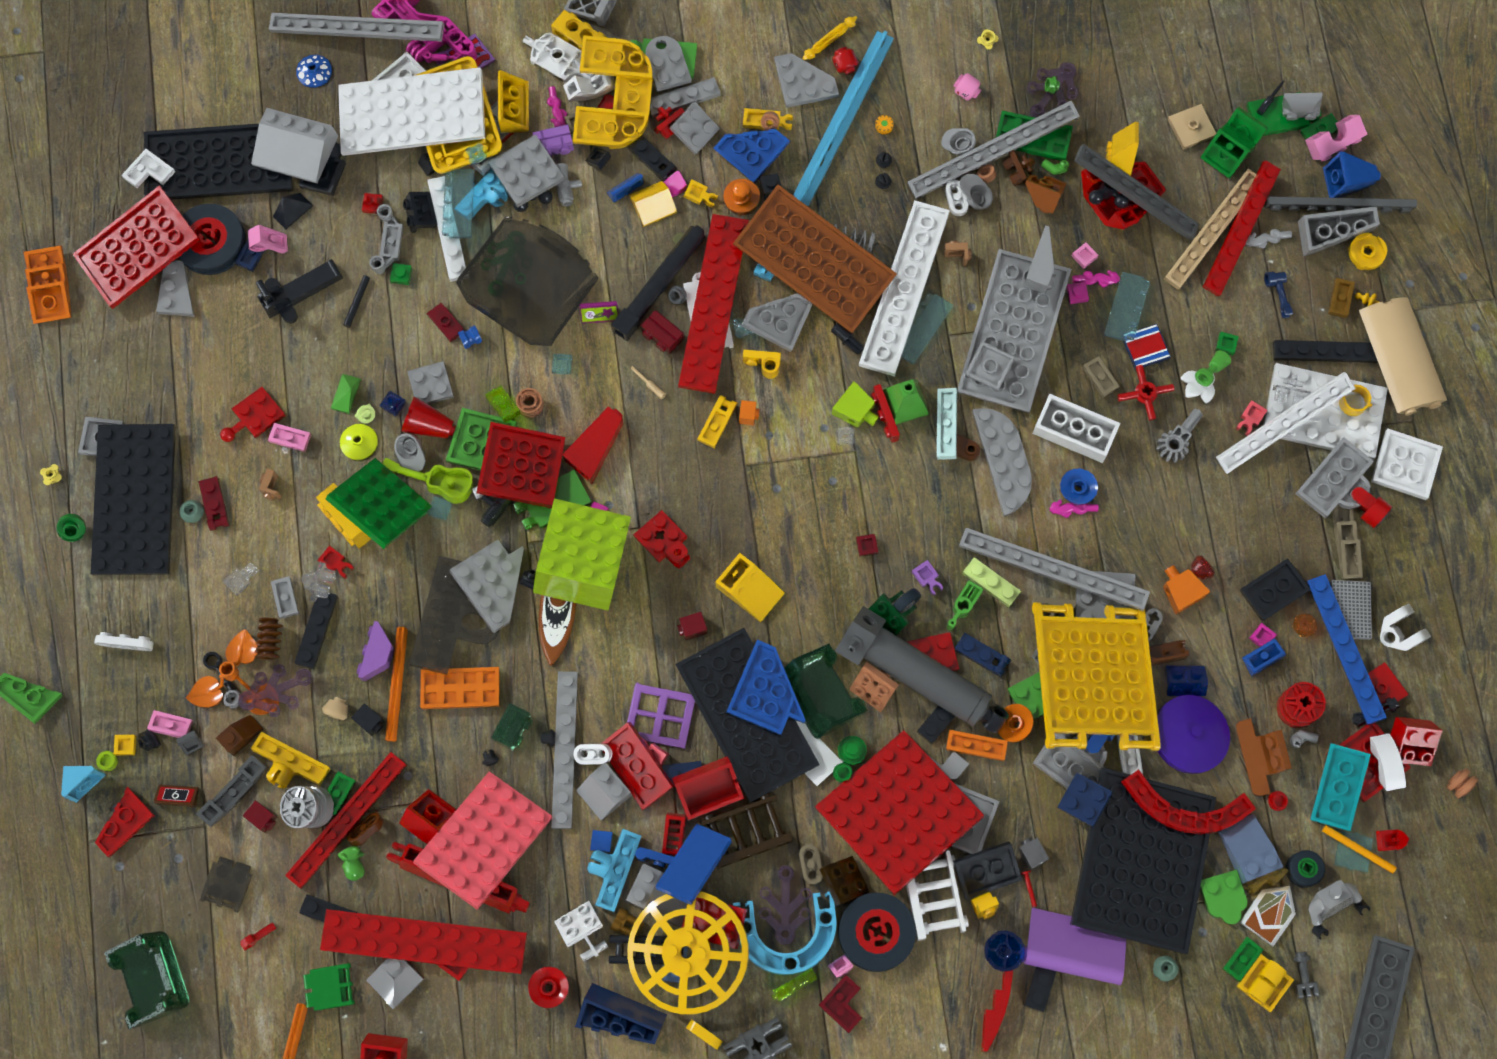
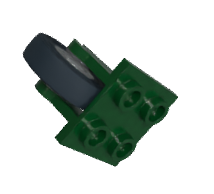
(896, 613)

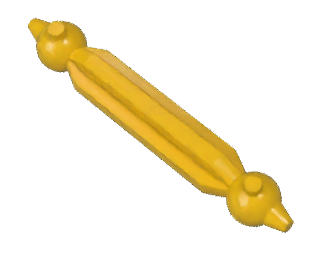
(829, 38)

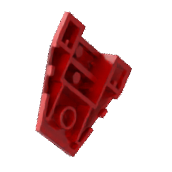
(1108, 211)

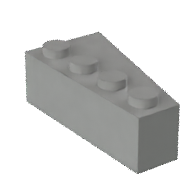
(1331, 228)

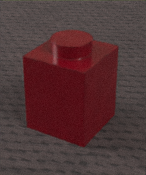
(692, 626)
(260, 817)

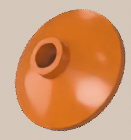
(1020, 714)

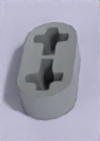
(1154, 626)

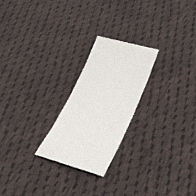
(823, 754)

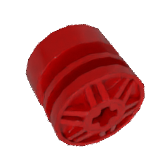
(1291, 709)

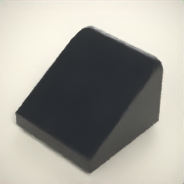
(425, 164)

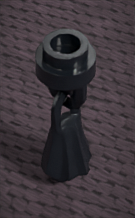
(1392, 704)

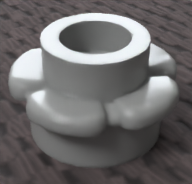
(228, 696)

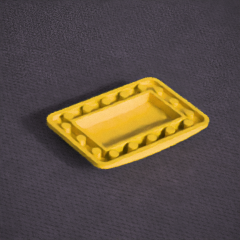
(453, 155)

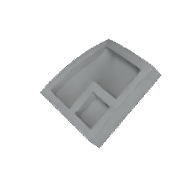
(394, 981)

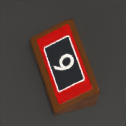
(176, 795)

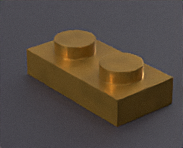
(1341, 298)

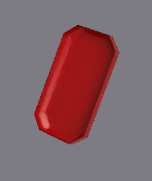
(607, 102)

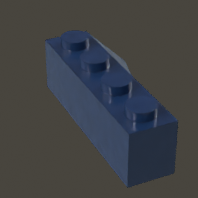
(619, 1015)

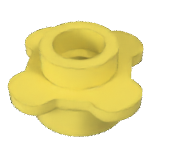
(990, 35)
(56, 477)

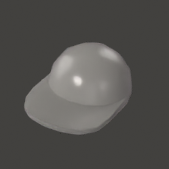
(976, 191)
(410, 452)

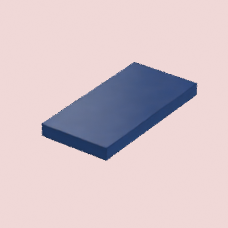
(693, 864)

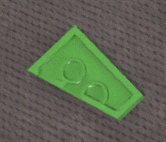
(26, 697)

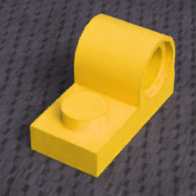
(764, 358)

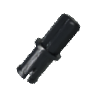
(847, 339)

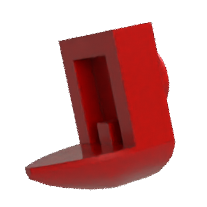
(1391, 840)

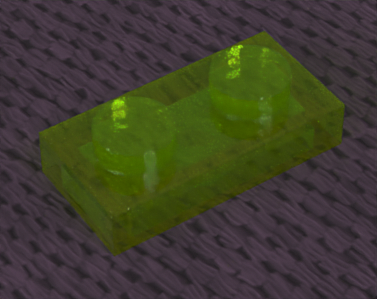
(502, 404)

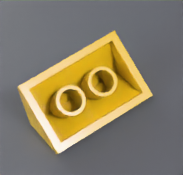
(513, 103)

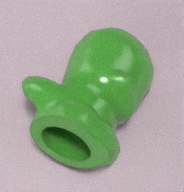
(352, 866)

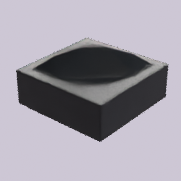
(598, 158)

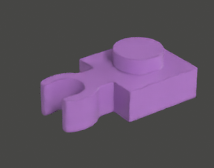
(926, 575)

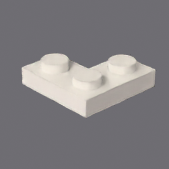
(147, 165)

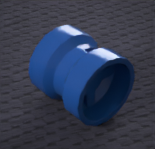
(470, 337)

